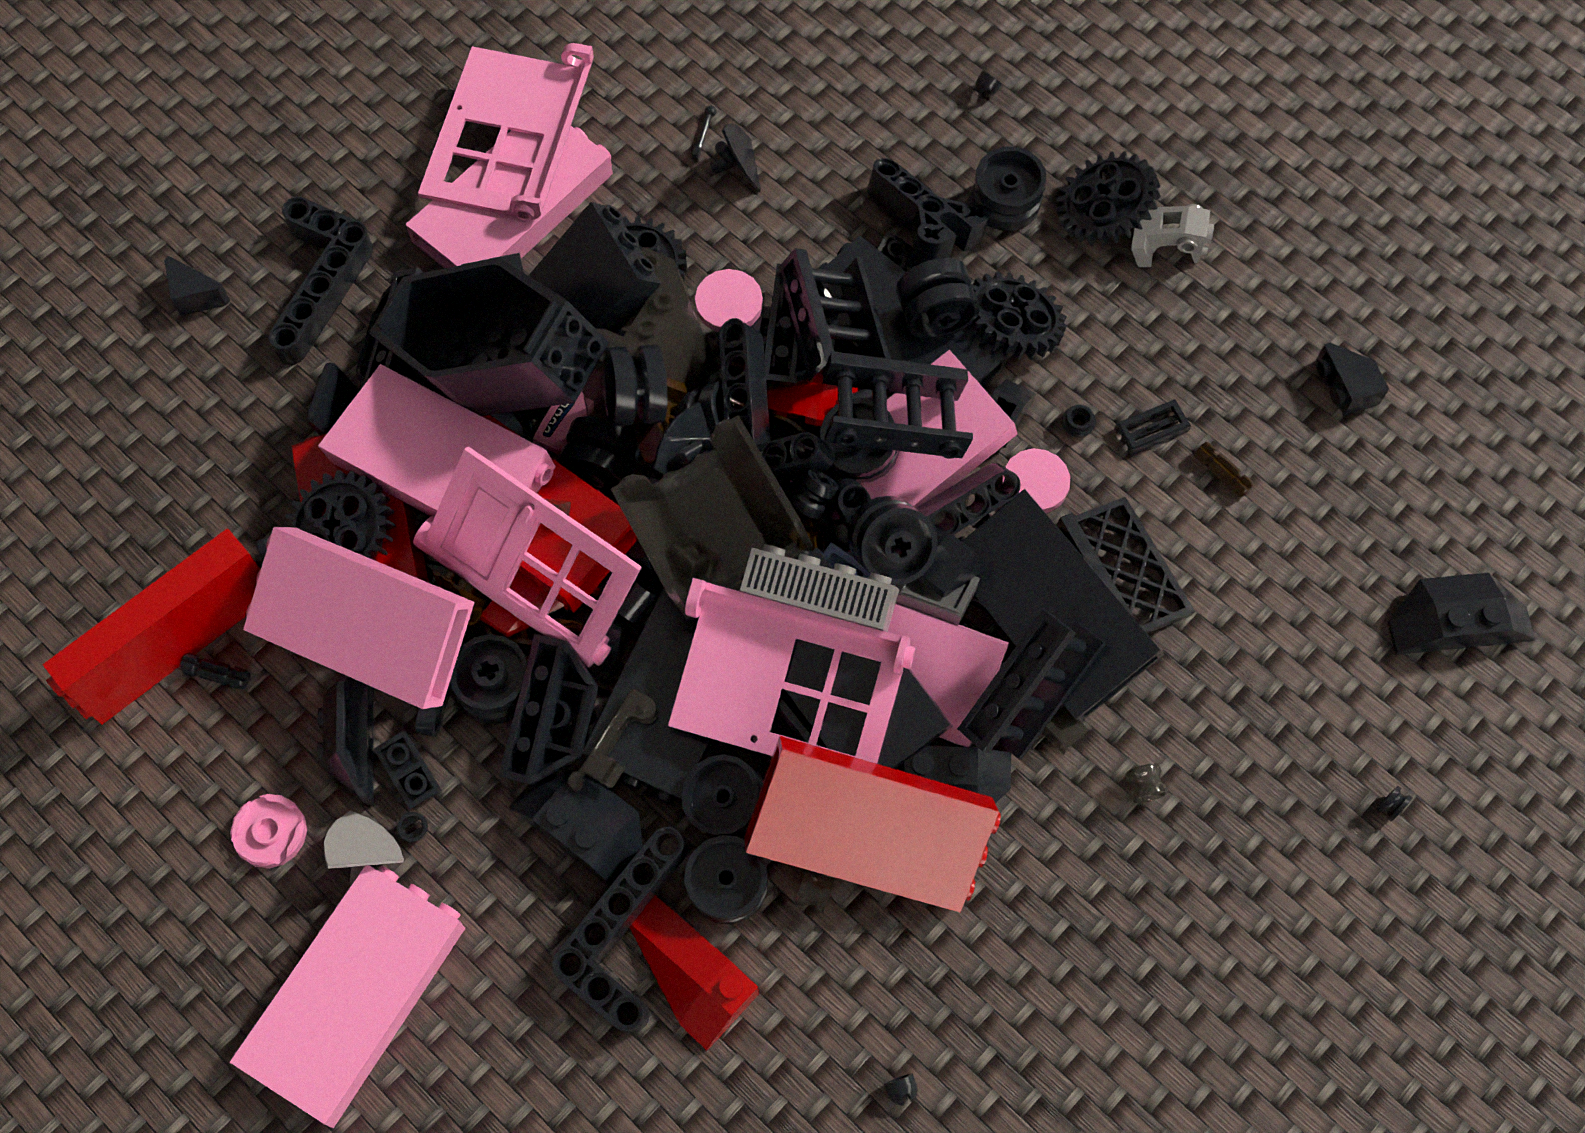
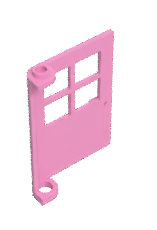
(514, 96)
(486, 534)
(743, 660)

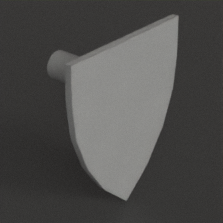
(359, 842)

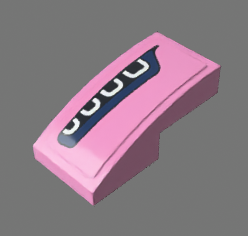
(556, 423)

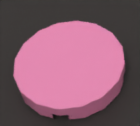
(728, 296)
(1042, 476)
(268, 831)

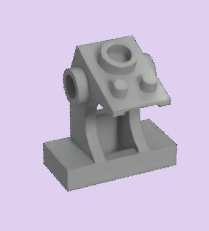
(1189, 237)

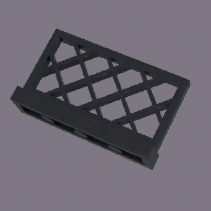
(1083, 543)

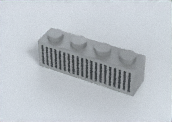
(819, 588)

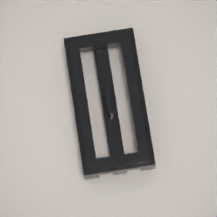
(1155, 439)

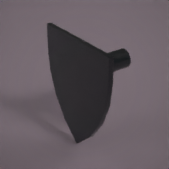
(736, 152)
(683, 440)

